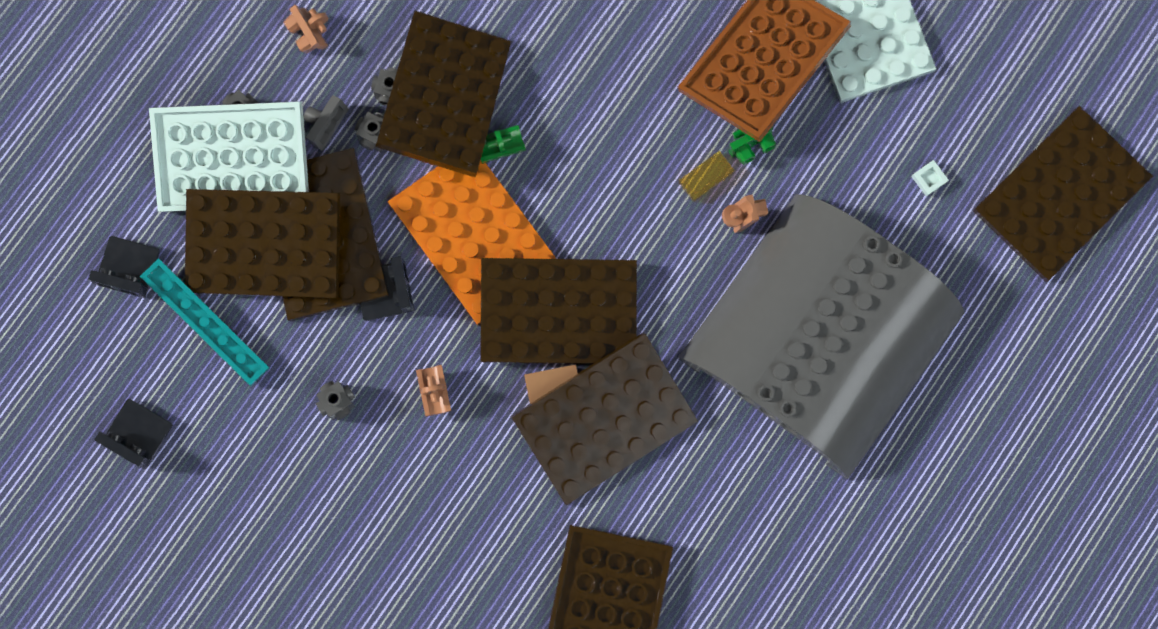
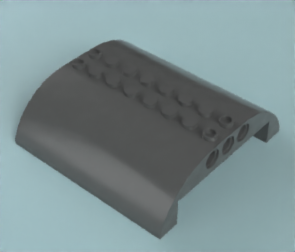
(825, 330)

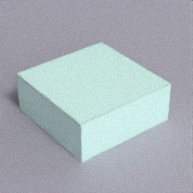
(930, 178)

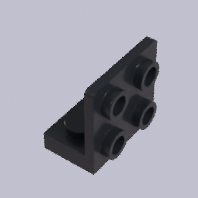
(123, 265)
(399, 291)
(135, 434)

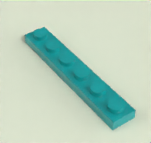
(205, 322)

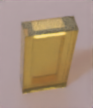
(706, 176)

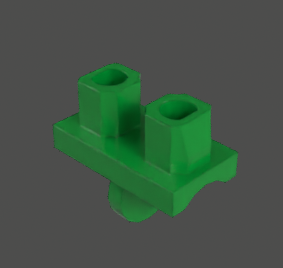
(502, 144)
(742, 147)

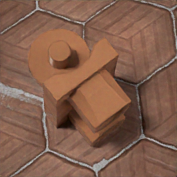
(312, 26)
(744, 213)
(433, 390)

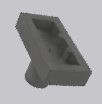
(325, 122)

